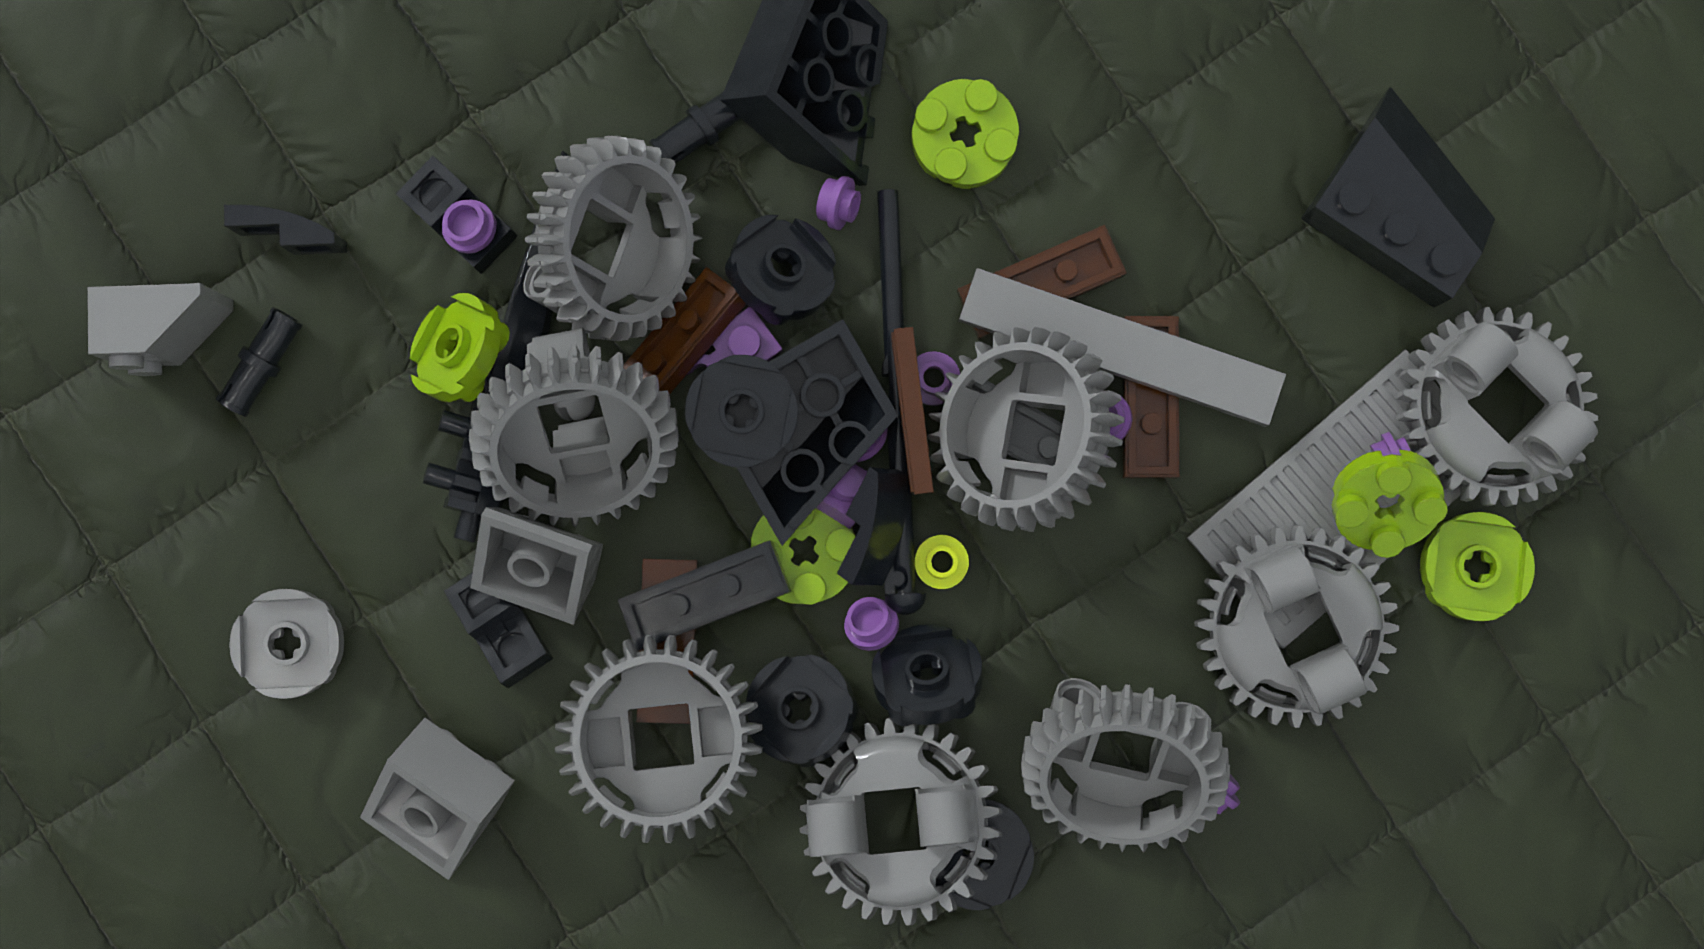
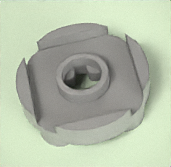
(266, 667)

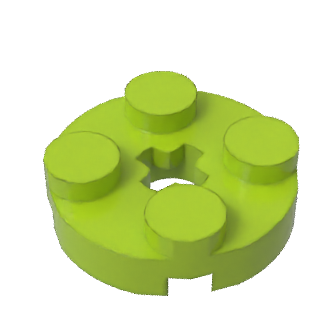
(978, 105)
(461, 372)
(1394, 527)
(1500, 546)
(810, 581)

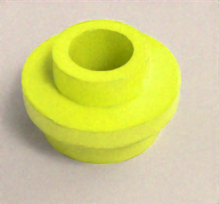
(924, 567)

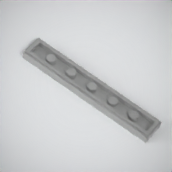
(1129, 348)

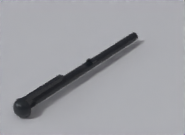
(900, 581)

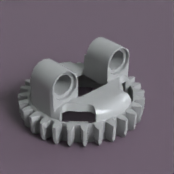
(612, 183)
(979, 426)
(1463, 444)
(584, 452)
(1274, 579)
(605, 742)
(1111, 797)
(948, 812)

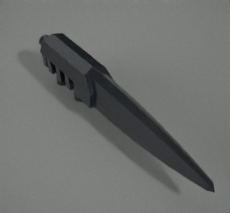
(466, 494)

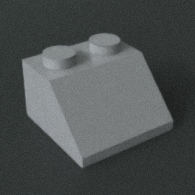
(152, 324)
(534, 564)
(436, 797)

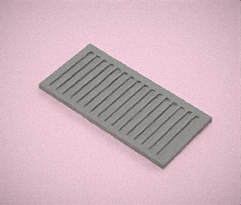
(1301, 482)

